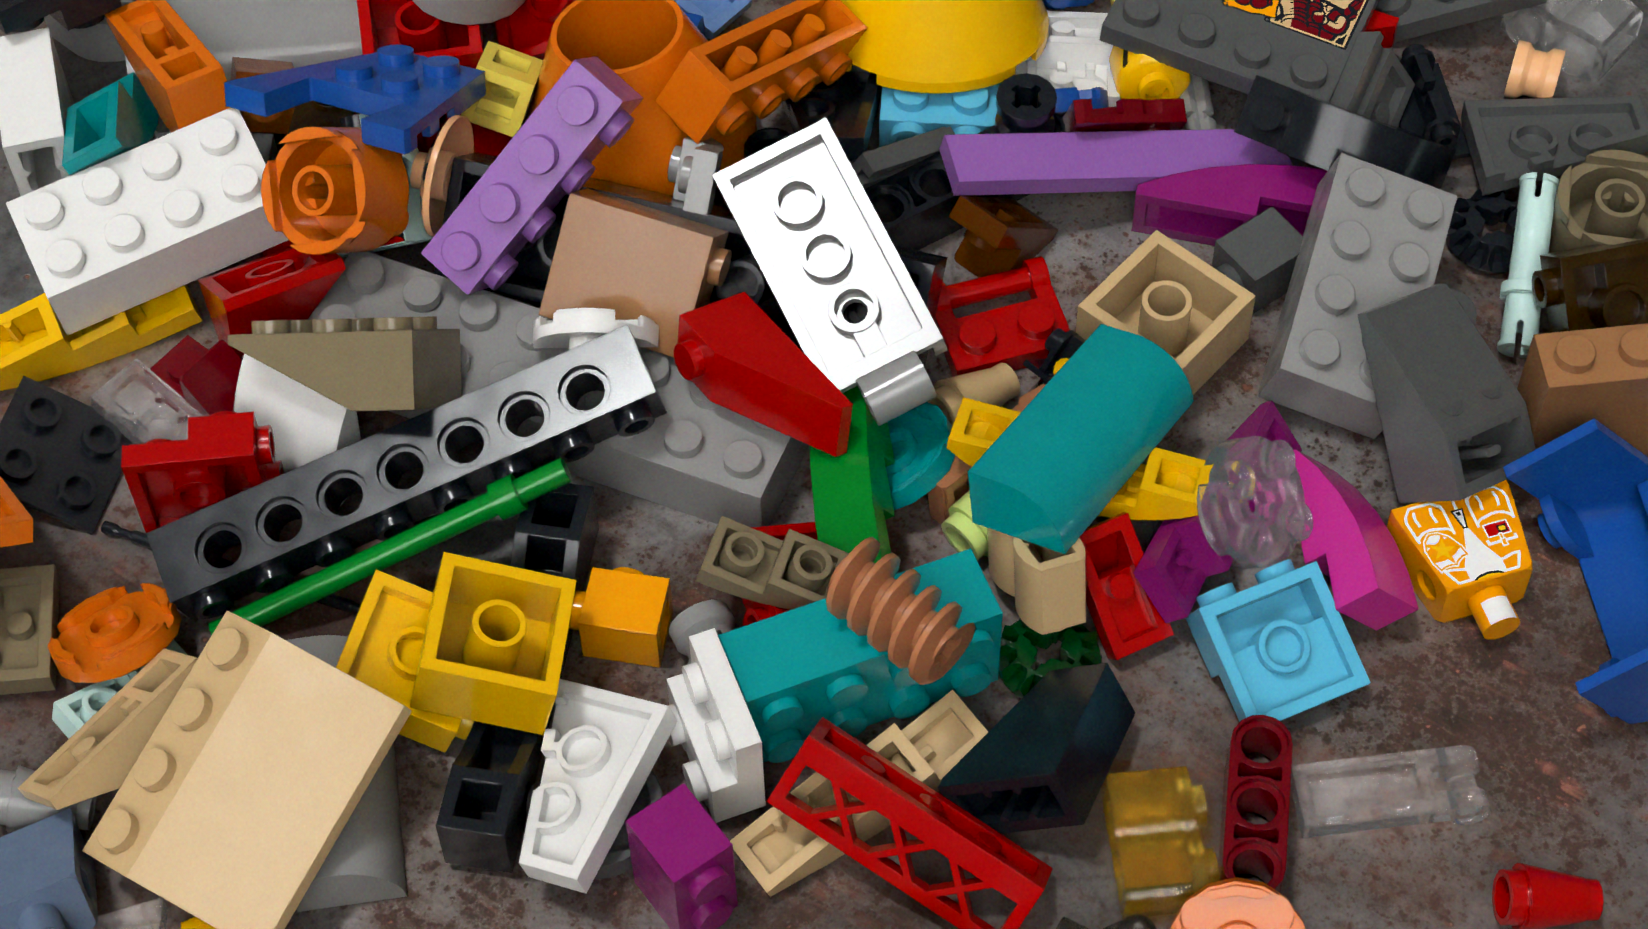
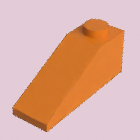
(169, 61)

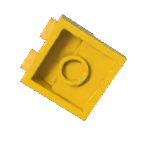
(386, 652)

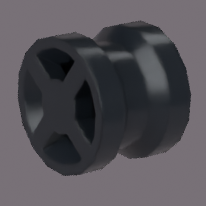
(1025, 105)

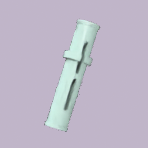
(1530, 241)

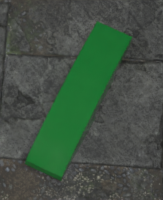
(854, 488)

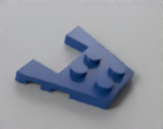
(392, 86)

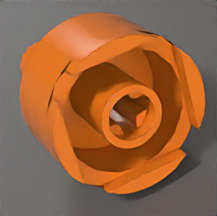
(335, 191)

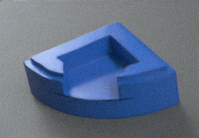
(1067, 95)

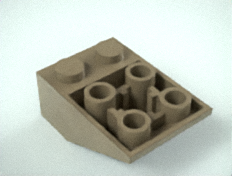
(363, 360)

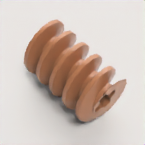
(894, 615)

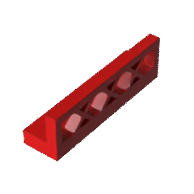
(921, 812)

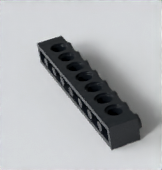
(192, 546)

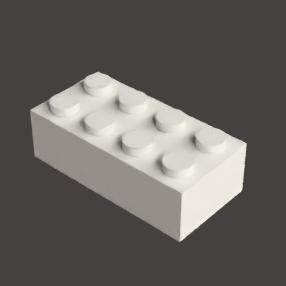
(147, 220)

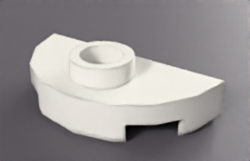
(580, 325)

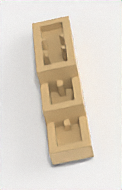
(785, 852)

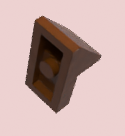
(998, 234)

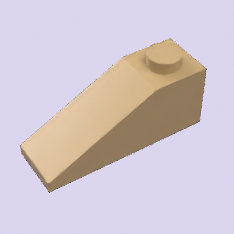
(112, 739)

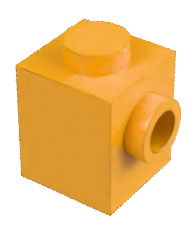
(623, 616)

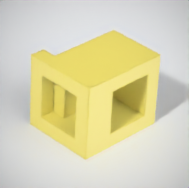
(509, 89)

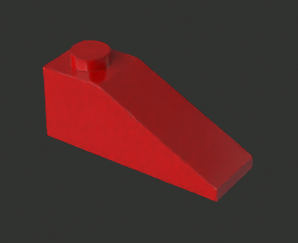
(760, 373)

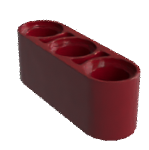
(1260, 790)

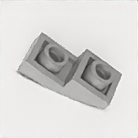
(692, 172)

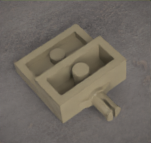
(26, 624)

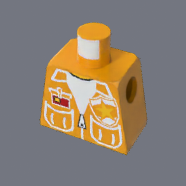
(1466, 557)

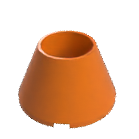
(644, 47)

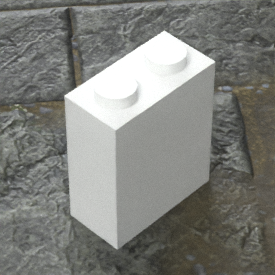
(33, 108)

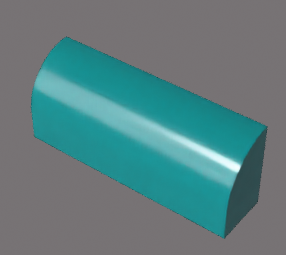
(1079, 440)

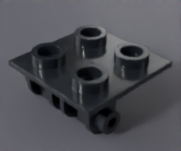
(59, 454)

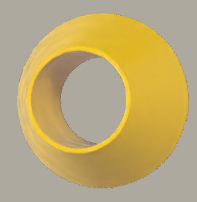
(947, 42)

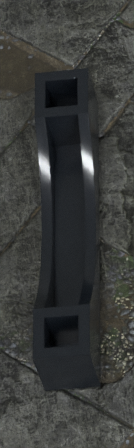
(497, 766)

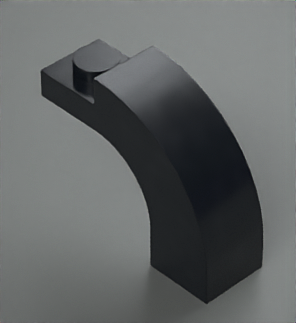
(1322, 131)

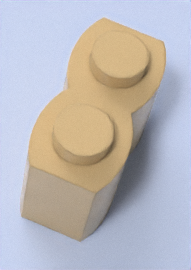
(1045, 583)

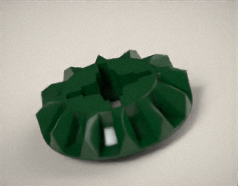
(1019, 654)

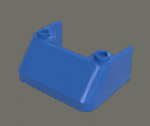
(1598, 511)

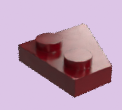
(1126, 116)

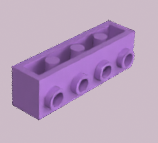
(532, 175)

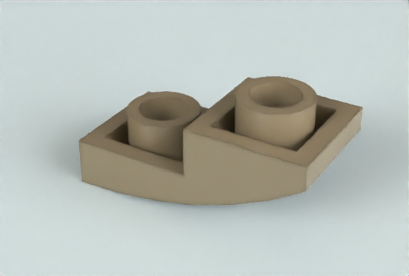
(767, 568)

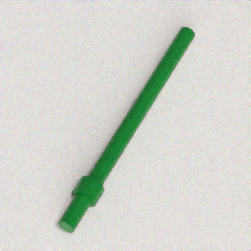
(503, 499)

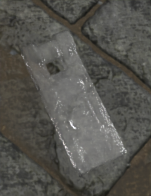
(1388, 791)

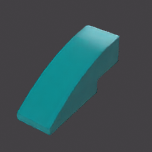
(108, 124)

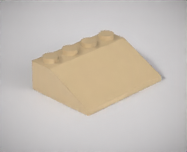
(247, 780)

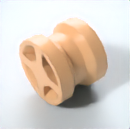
(1534, 72)

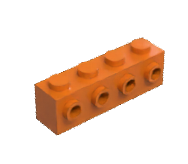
(760, 67)

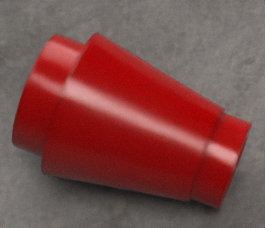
(1544, 898)

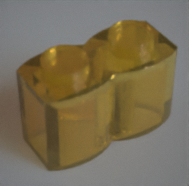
(1156, 839)

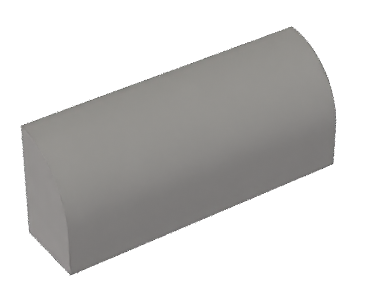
(272, 29)
(369, 852)

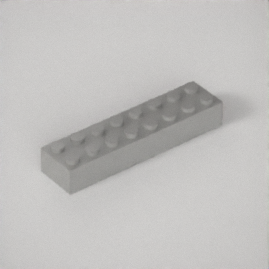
(688, 460)

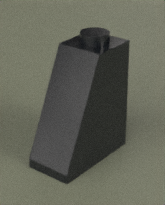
(1045, 754)

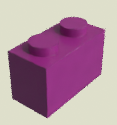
(683, 862)

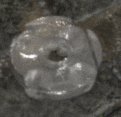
(1281, 518)

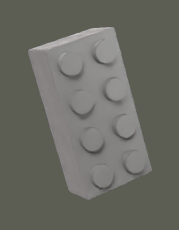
(1362, 247)

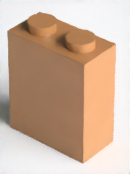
(634, 263)
(1586, 377)

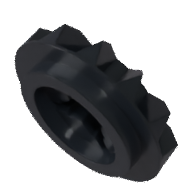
(1466, 227)

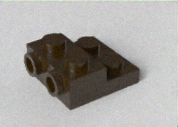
(1594, 286)

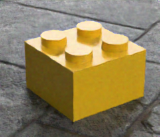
(493, 644)

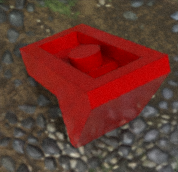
(1114, 596)

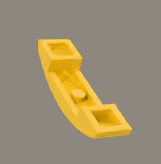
(1155, 491)

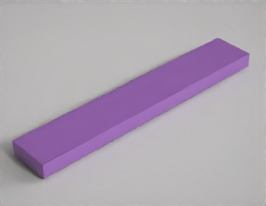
(1090, 159)

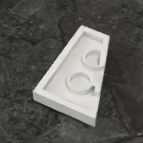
(590, 780)

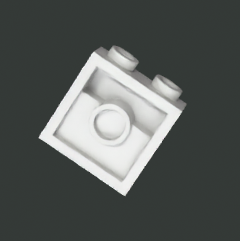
(716, 732)

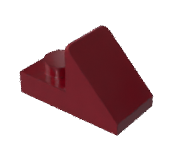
(202, 375)

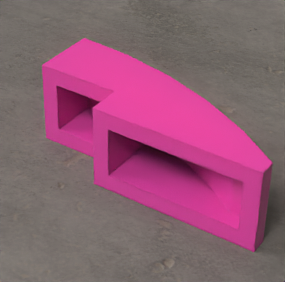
(1354, 549)

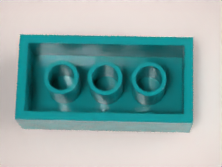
(817, 667)

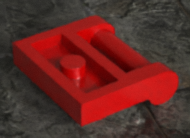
(1003, 333)

